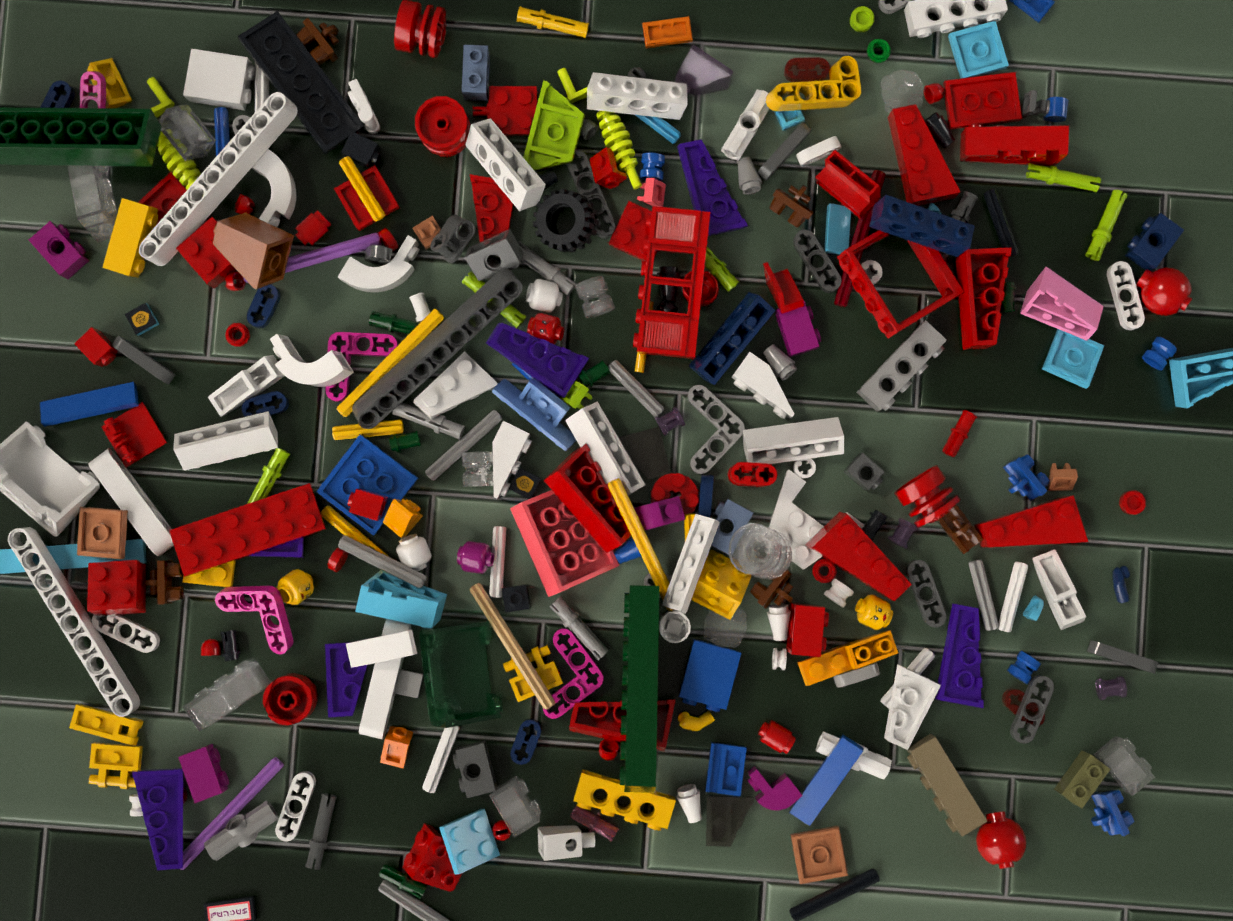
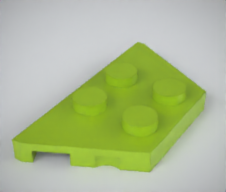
(553, 130)

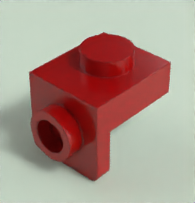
(605, 169)

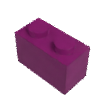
(798, 330)
(204, 773)

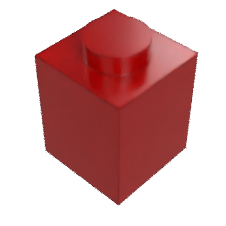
(96, 347)
(367, 504)

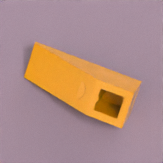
(402, 516)

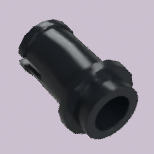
(874, 524)
(230, 645)

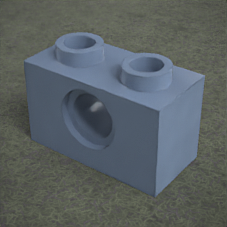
(475, 72)
(737, 515)

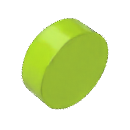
(862, 19)

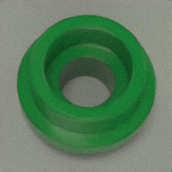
(881, 44)

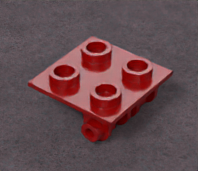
(133, 434)

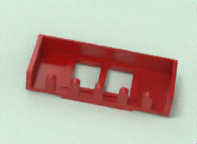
(663, 331)

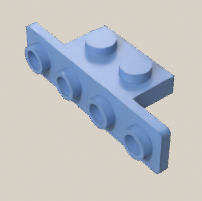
(539, 408)

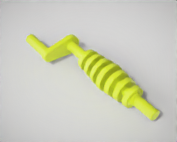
(614, 132)
(181, 169)

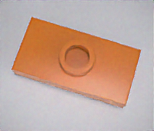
(667, 32)

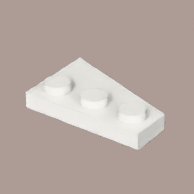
(457, 384)
(908, 705)

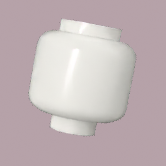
(543, 295)
(414, 552)

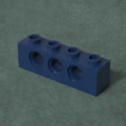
(921, 226)
(731, 338)

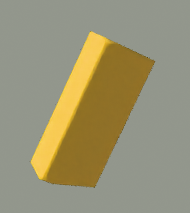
(116, 91)

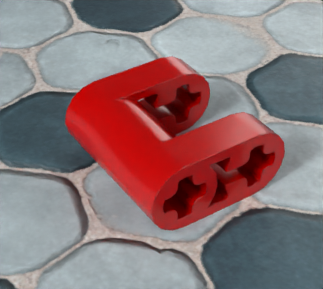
(757, 481)

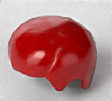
(710, 288)

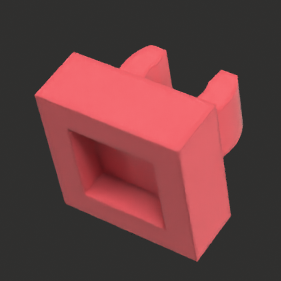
(653, 193)

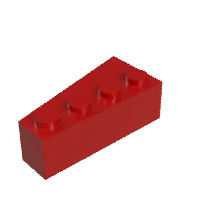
(920, 162)
(982, 280)
(589, 498)
(858, 555)

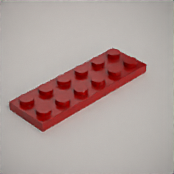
(247, 529)

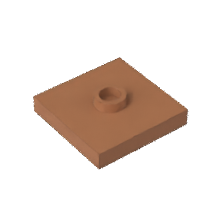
(102, 532)
(819, 854)

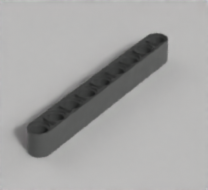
(439, 338)

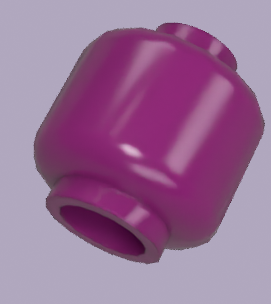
(475, 557)

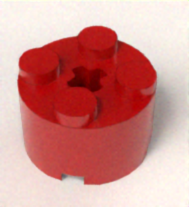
(278, 706)

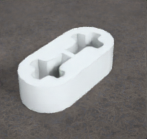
(818, 151)

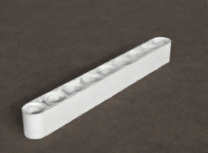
(218, 179)
(63, 616)

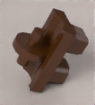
(310, 34)
(800, 212)
(960, 530)
(161, 582)
(767, 595)

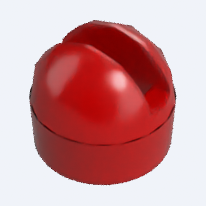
(933, 93)
(244, 205)
(240, 283)
(210, 647)
(608, 749)
(501, 825)

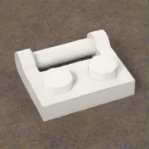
(363, 107)

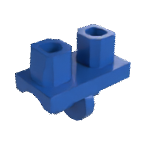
(1023, 478)
(1108, 813)

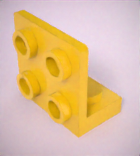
(720, 585)

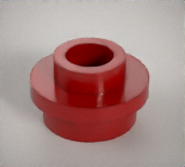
(230, 334)
(831, 571)

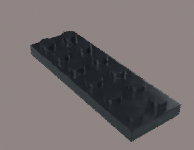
(302, 81)

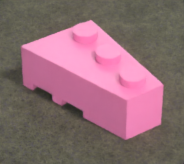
(1061, 305)

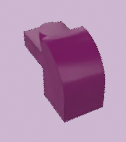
(660, 513)
(775, 796)

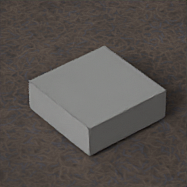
(408, 683)

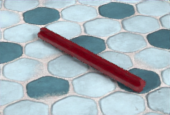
(861, 232)

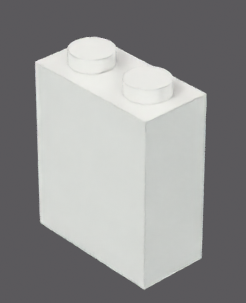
(219, 79)

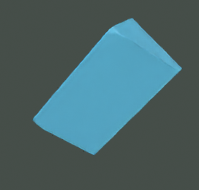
(837, 229)

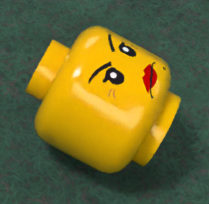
(295, 587)
(874, 612)

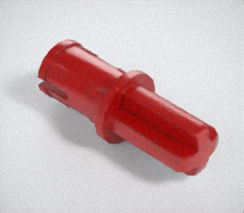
(959, 433)

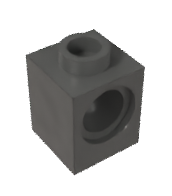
(857, 464)

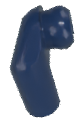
(1119, 584)

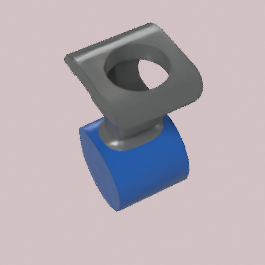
(1053, 108)

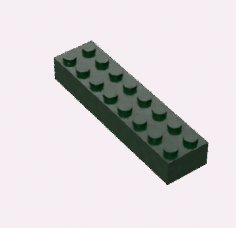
(78, 136)
(642, 689)

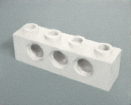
(921, 26)
(636, 96)
(505, 164)

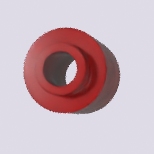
(312, 228)
(776, 737)

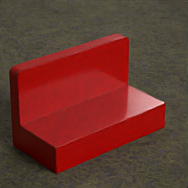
(783, 289)

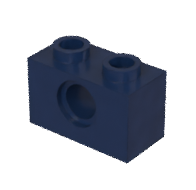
(1165, 234)

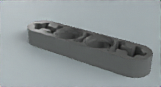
(591, 194)

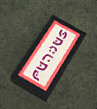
(231, 909)

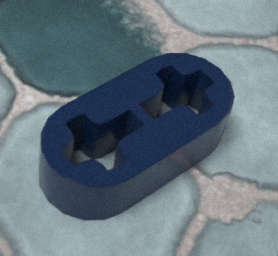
(54, 100)
(268, 309)
(264, 400)
(705, 495)
(520, 739)

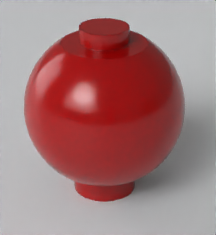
(1165, 291)
(1001, 840)

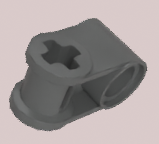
(452, 239)

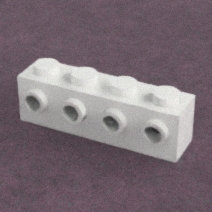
(595, 430)
(225, 441)
(794, 441)

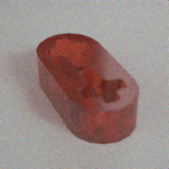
(806, 64)
(1014, 708)

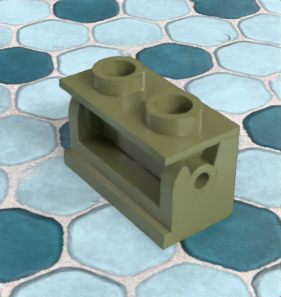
(1082, 779)

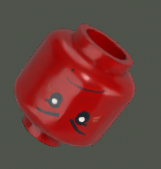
(546, 327)

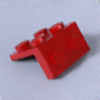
(429, 861)

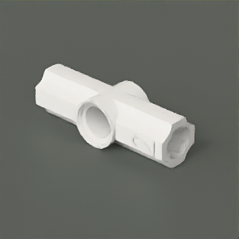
(741, 136)
(868, 761)

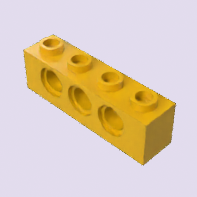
(591, 781)

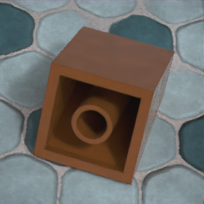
(254, 248)

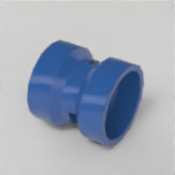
(652, 166)
(1160, 351)
(1024, 667)

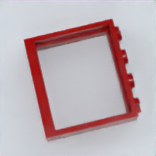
(931, 261)

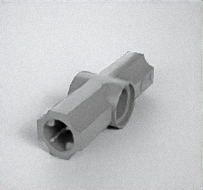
(241, 830)

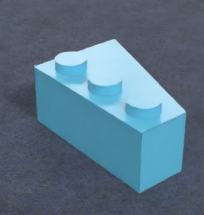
(1200, 375)
(400, 601)

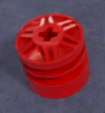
(420, 28)
(927, 496)

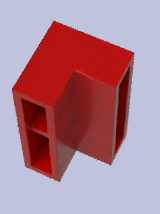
(848, 184)

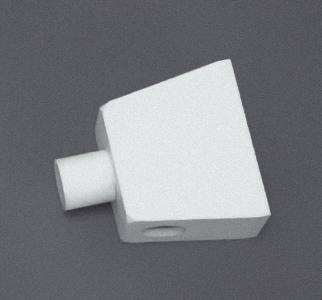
(553, 842)

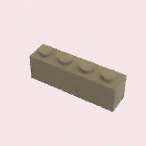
(946, 785)

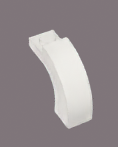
(282, 188)
(383, 277)
(324, 372)

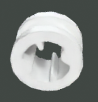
(810, 472)
(779, 659)

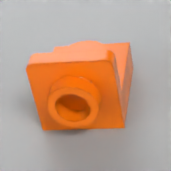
(396, 746)

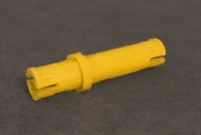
(553, 22)

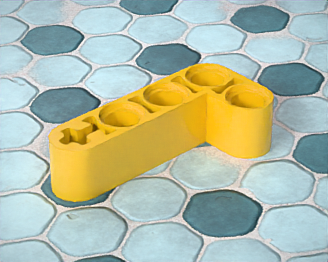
(813, 90)

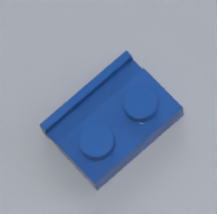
(725, 769)

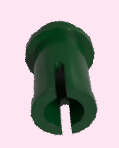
(1008, 304)
(594, 374)
(404, 441)

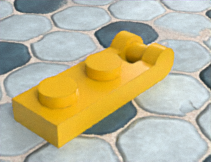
(105, 724)

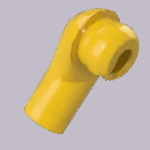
(695, 723)

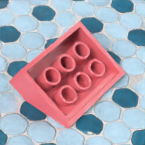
(559, 543)

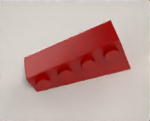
(1014, 144)
(1041, 524)
(604, 720)

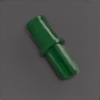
(391, 322)
(402, 880)

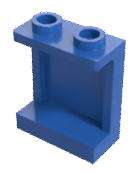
(709, 675)

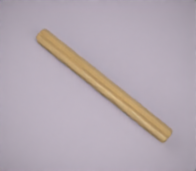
(512, 646)

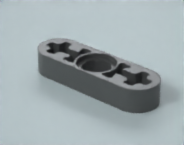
(784, 151)
(820, 251)
(143, 360)
(926, 574)
(1122, 656)
(1032, 728)

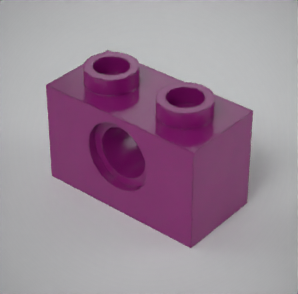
(47, 242)

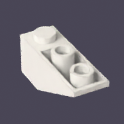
(760, 380)
(507, 449)

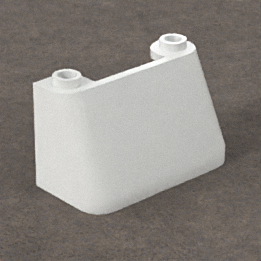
(42, 480)

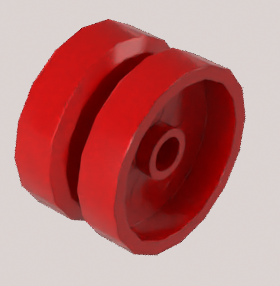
(431, 127)

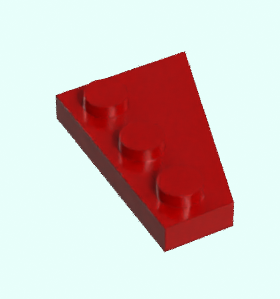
(491, 207)

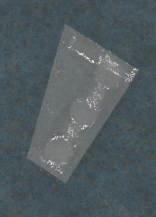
(93, 200)
(226, 694)

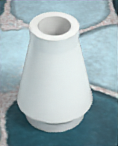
(779, 621)
(690, 802)

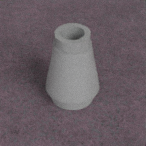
(748, 176)
(780, 363)

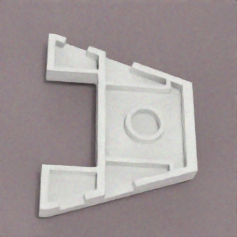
(795, 523)

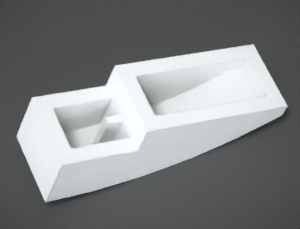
(246, 385)
(1058, 589)
(381, 648)

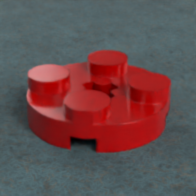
(677, 483)

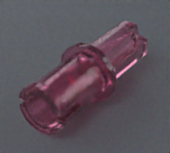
(594, 823)

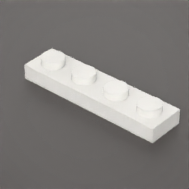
(690, 563)

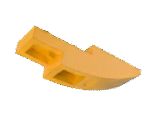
(848, 657)

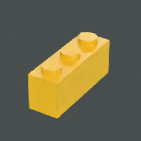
(130, 229)

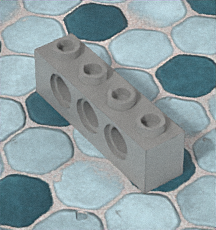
(923, 335)

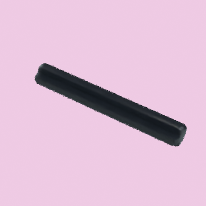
(834, 895)

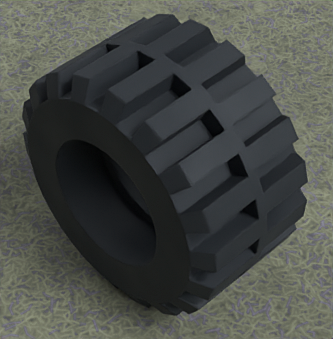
(548, 214)

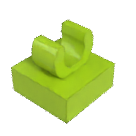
(576, 394)

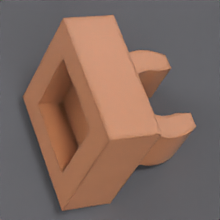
(427, 231)
(1062, 478)

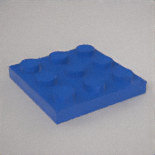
(369, 469)

